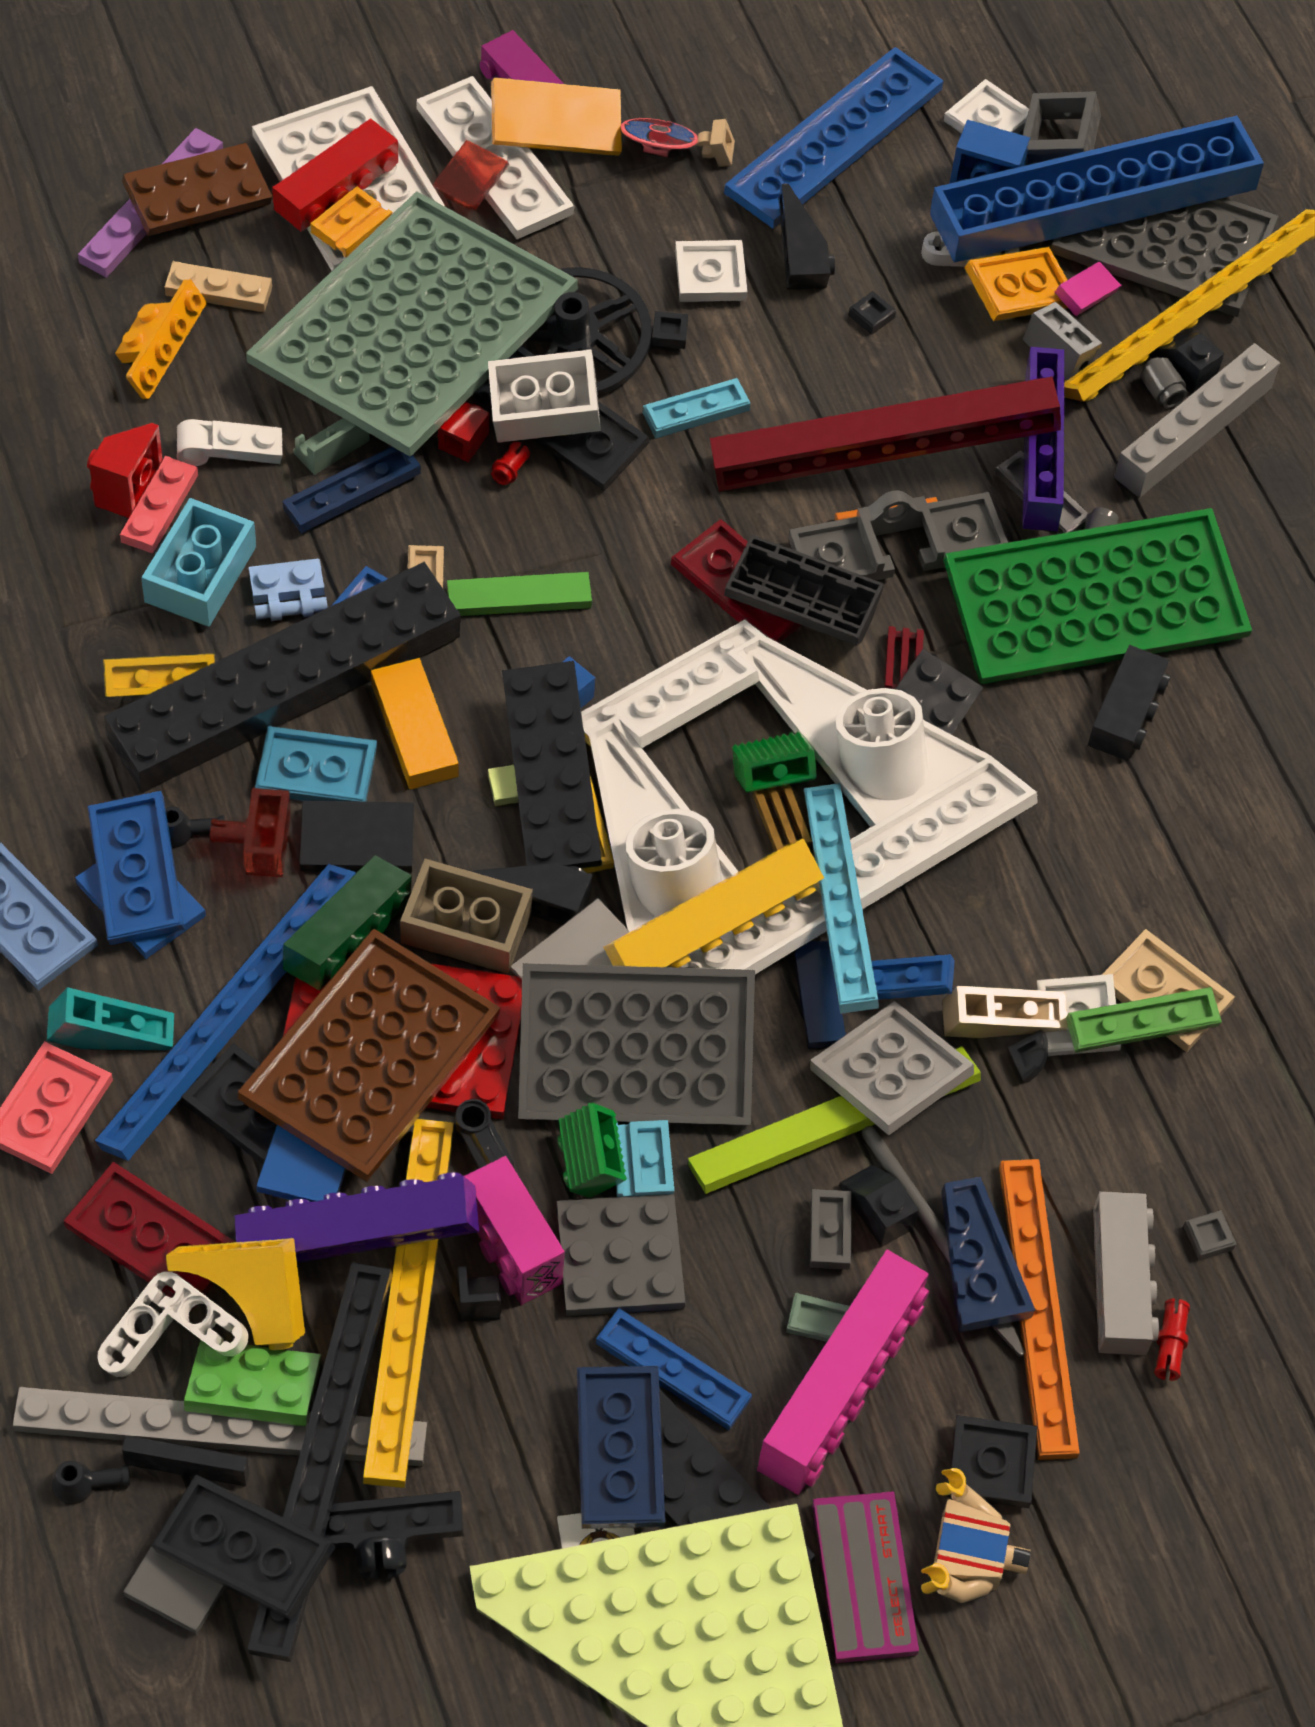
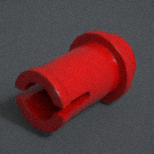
(506, 469)

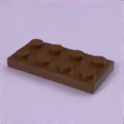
(196, 189)

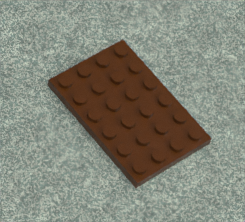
(369, 1054)

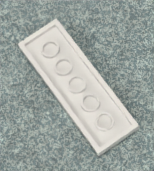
(525, 192)

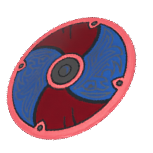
(658, 135)

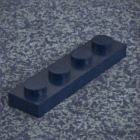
(350, 488)

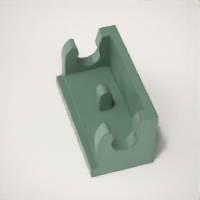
(329, 445)

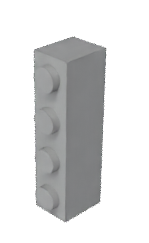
(1123, 1273)

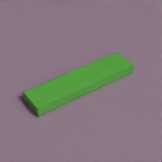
(520, 593)
(1143, 1019)

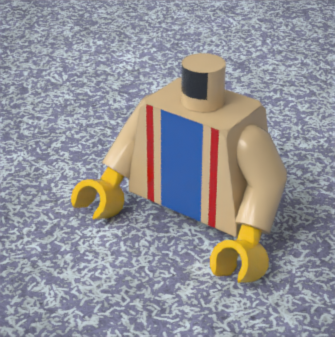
(970, 1545)

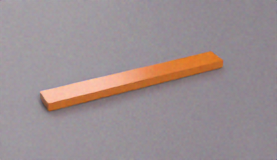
(1043, 1333)

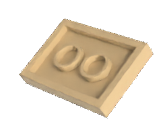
(1155, 970)

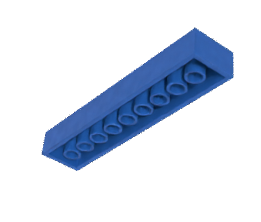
(1095, 188)

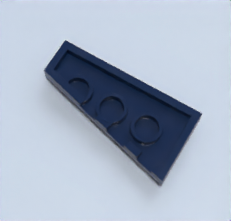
(981, 1262)

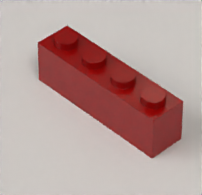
(334, 173)

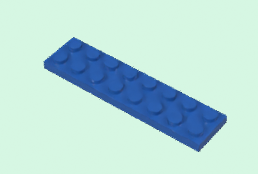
(835, 135)

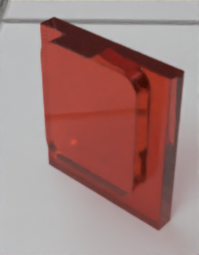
(470, 175)

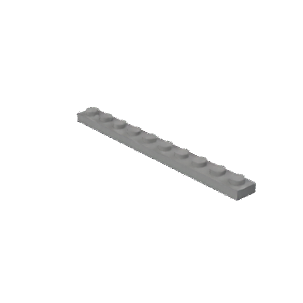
(166, 1421)

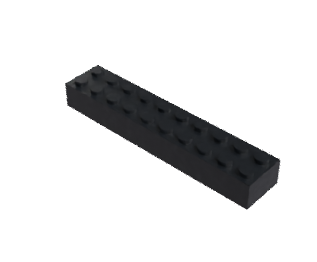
(281, 676)

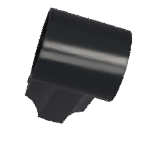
(483, 1141)

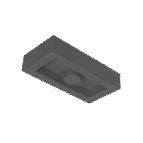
(830, 1229)

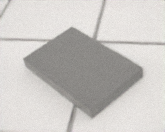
(578, 940)

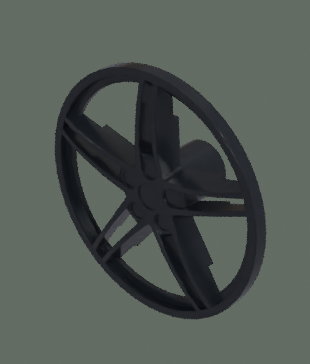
(579, 328)

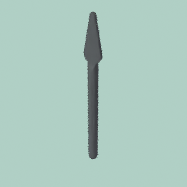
(927, 1217)

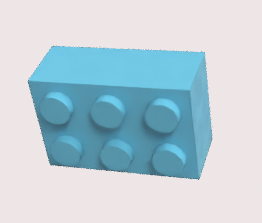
(199, 562)

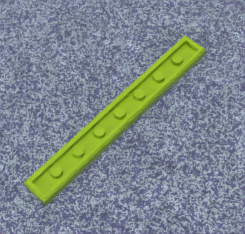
(785, 1140)

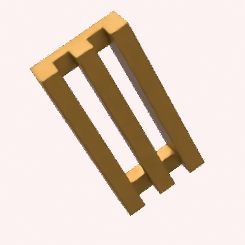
(774, 794)

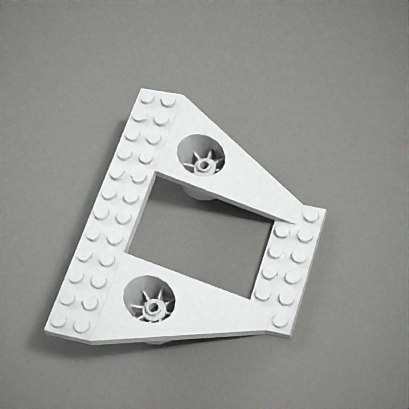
(903, 776)

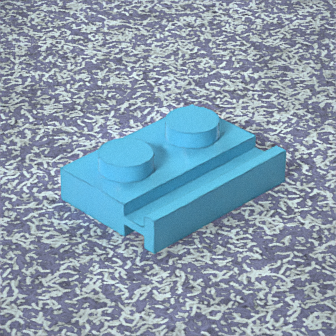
(646, 1159)

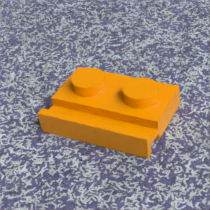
(350, 221)

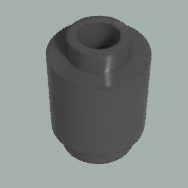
(1164, 382)

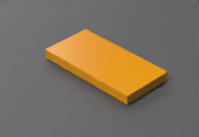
(556, 116)

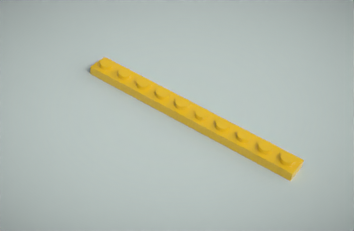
(1187, 310)
(406, 1324)

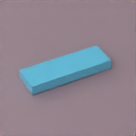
(696, 408)

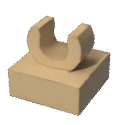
(718, 143)

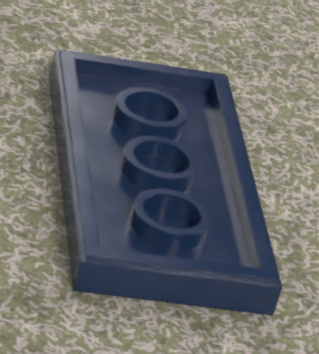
(620, 1447)

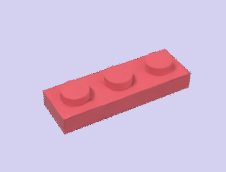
(159, 504)

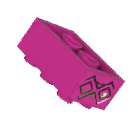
(515, 1233)

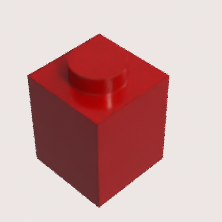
(464, 431)

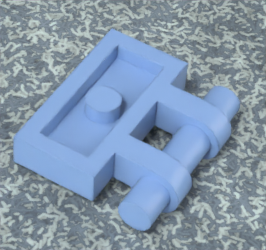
(287, 582)

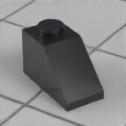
(1192, 357)
(881, 1203)

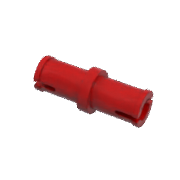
(1172, 1339)

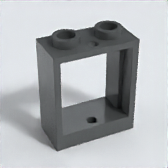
(1061, 106)

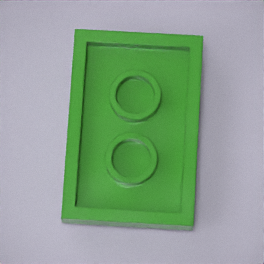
(253, 1384)

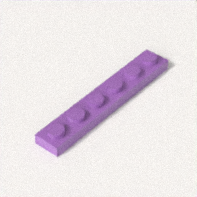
(125, 228)

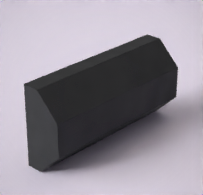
(804, 590)

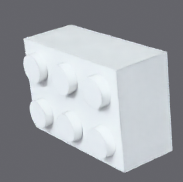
(544, 396)

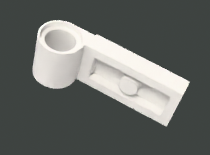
(205, 439)

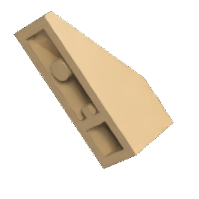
(1002, 1012)

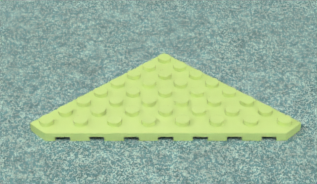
(679, 1621)

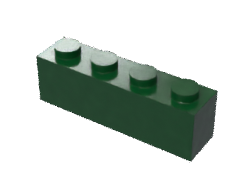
(345, 921)

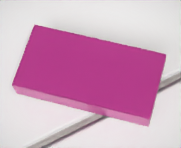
(1087, 288)

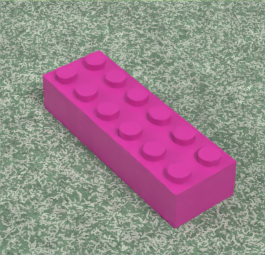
(844, 1373)

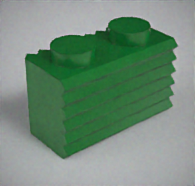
(773, 762)
(591, 1150)

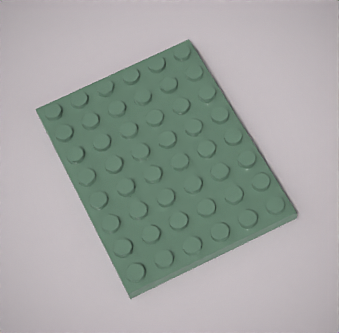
(411, 322)

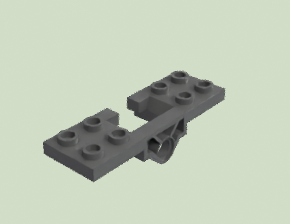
(949, 526)

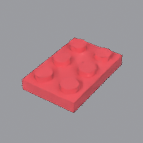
(50, 1106)

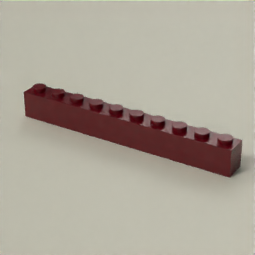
(886, 433)

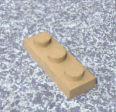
(222, 286)

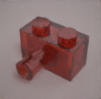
(262, 833)

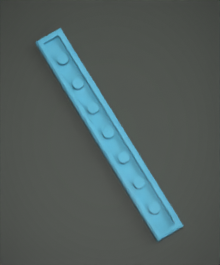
(841, 899)

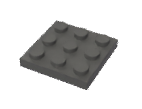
(620, 1254)

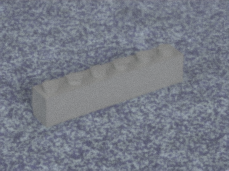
(1196, 420)

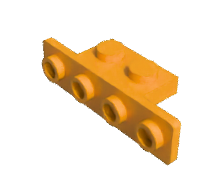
(158, 337)

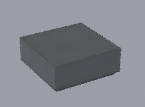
(1209, 1235)

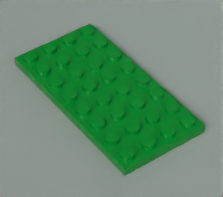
(1094, 594)

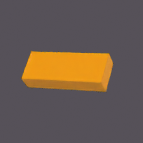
(414, 723)

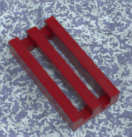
(905, 637)

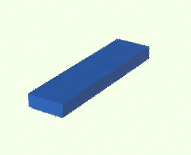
(678, 1370)

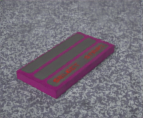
(865, 1577)

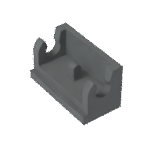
(1059, 330)

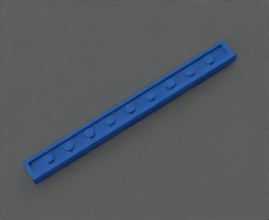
(215, 1025)

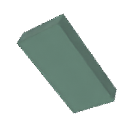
(814, 1317)

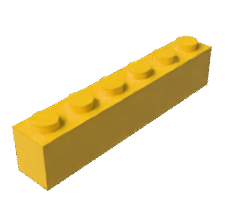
(719, 910)

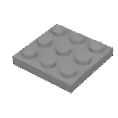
(892, 1067)

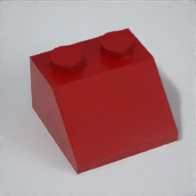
(124, 468)

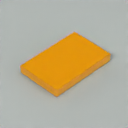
(1017, 282)

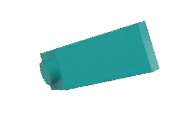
(107, 1023)

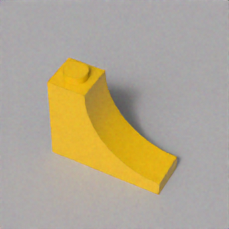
(259, 1278)

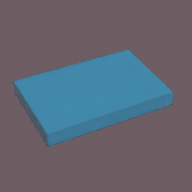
(316, 765)

